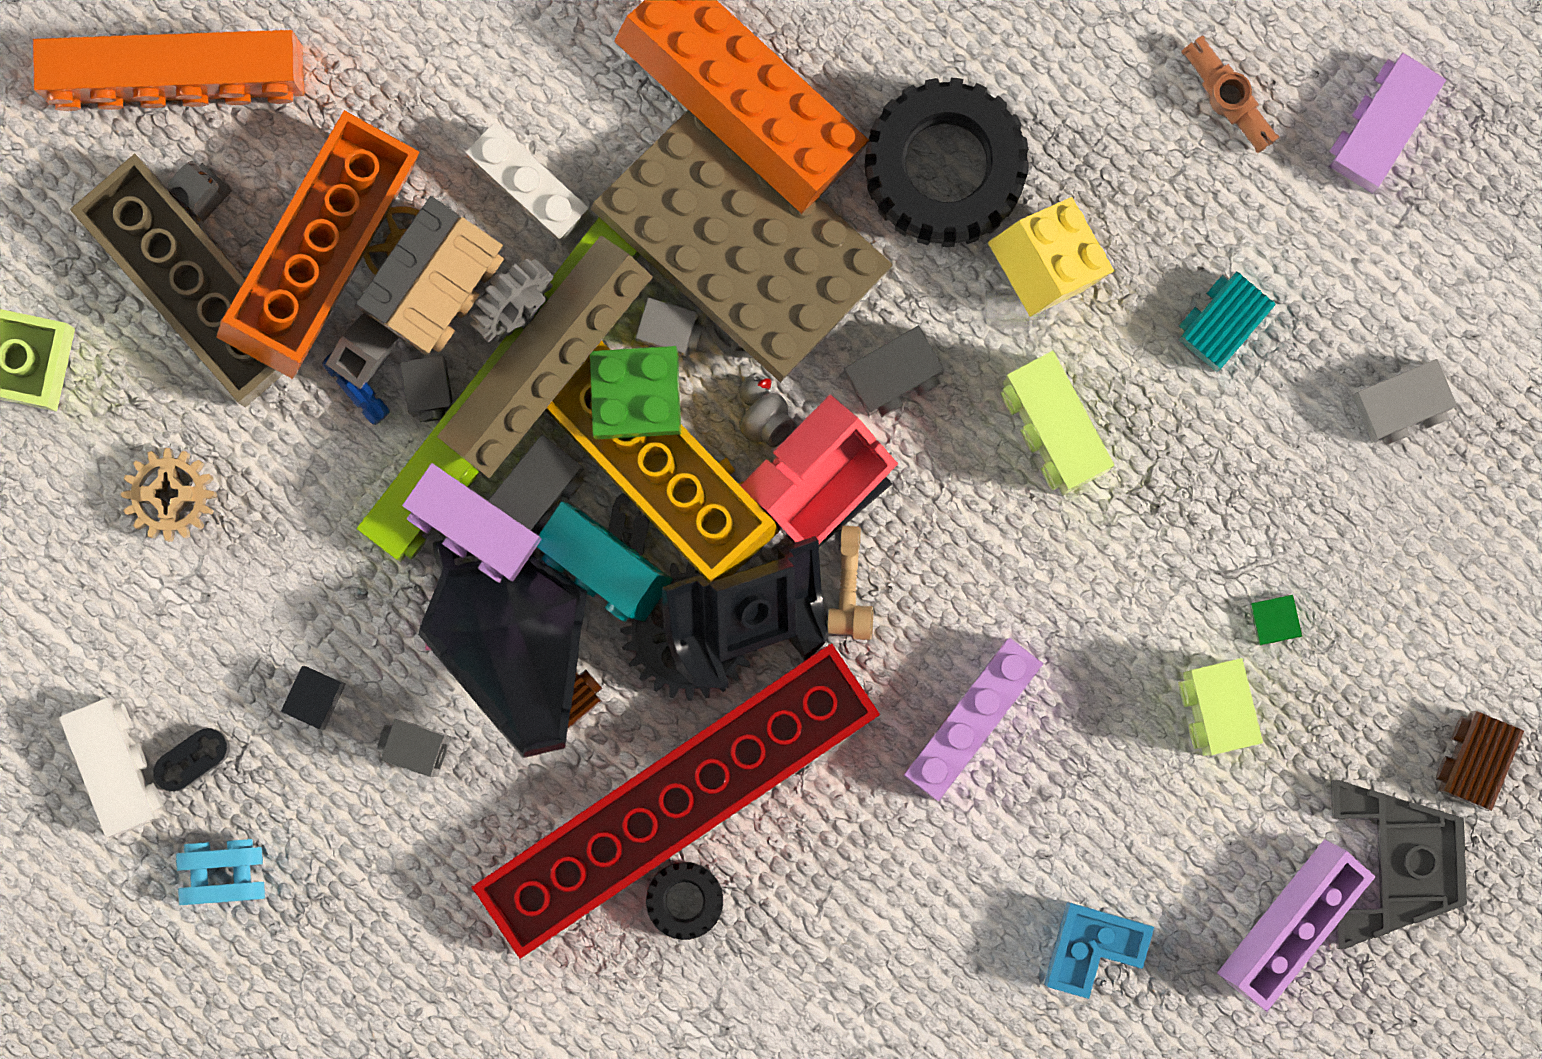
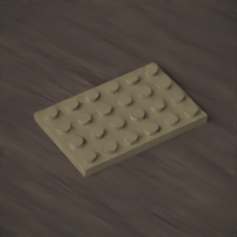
(740, 246)

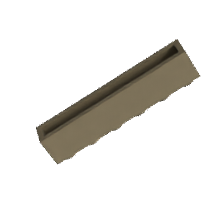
(545, 356)

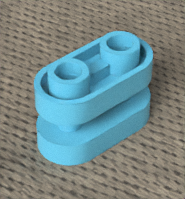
(238, 855)

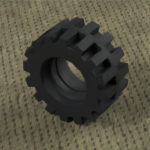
(684, 928)

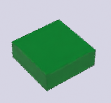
(1275, 620)

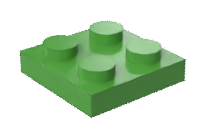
(635, 392)

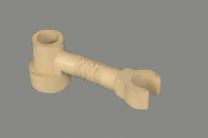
(849, 617)

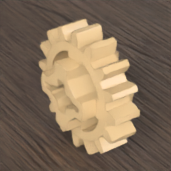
(168, 474)

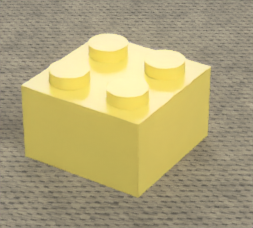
(1050, 256)

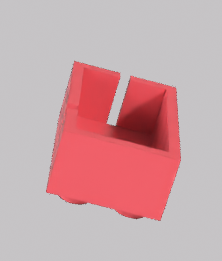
(819, 473)

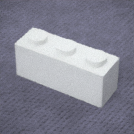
(528, 183)
(111, 766)

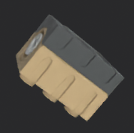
(431, 277)

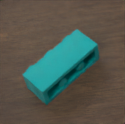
(602, 563)

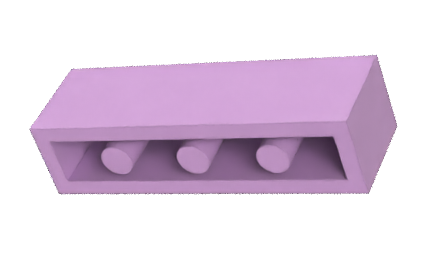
(973, 719)
(1296, 924)

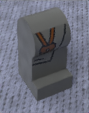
(198, 189)

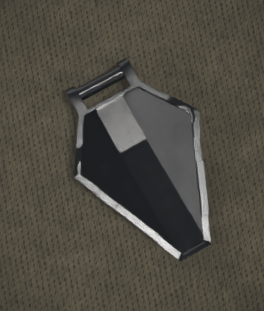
(509, 645)

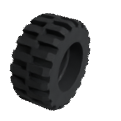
(951, 105)

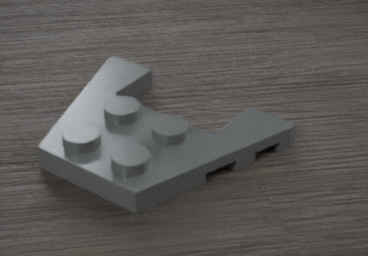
(1418, 862)

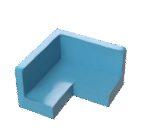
(1085, 938)

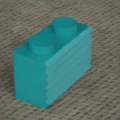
(1226, 321)

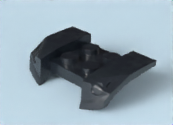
(745, 613)

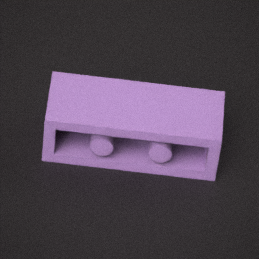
(1385, 121)
(470, 524)

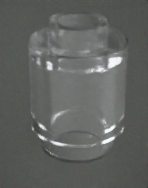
(1007, 310)

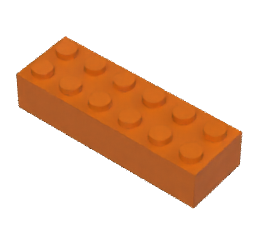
(169, 69)
(743, 94)
(317, 244)

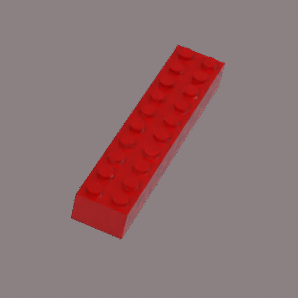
(675, 801)

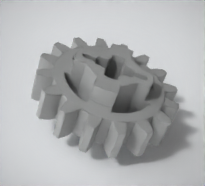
(511, 300)

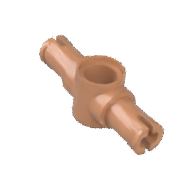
(1242, 113)

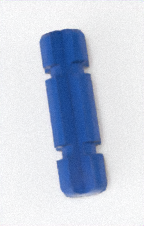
(373, 408)

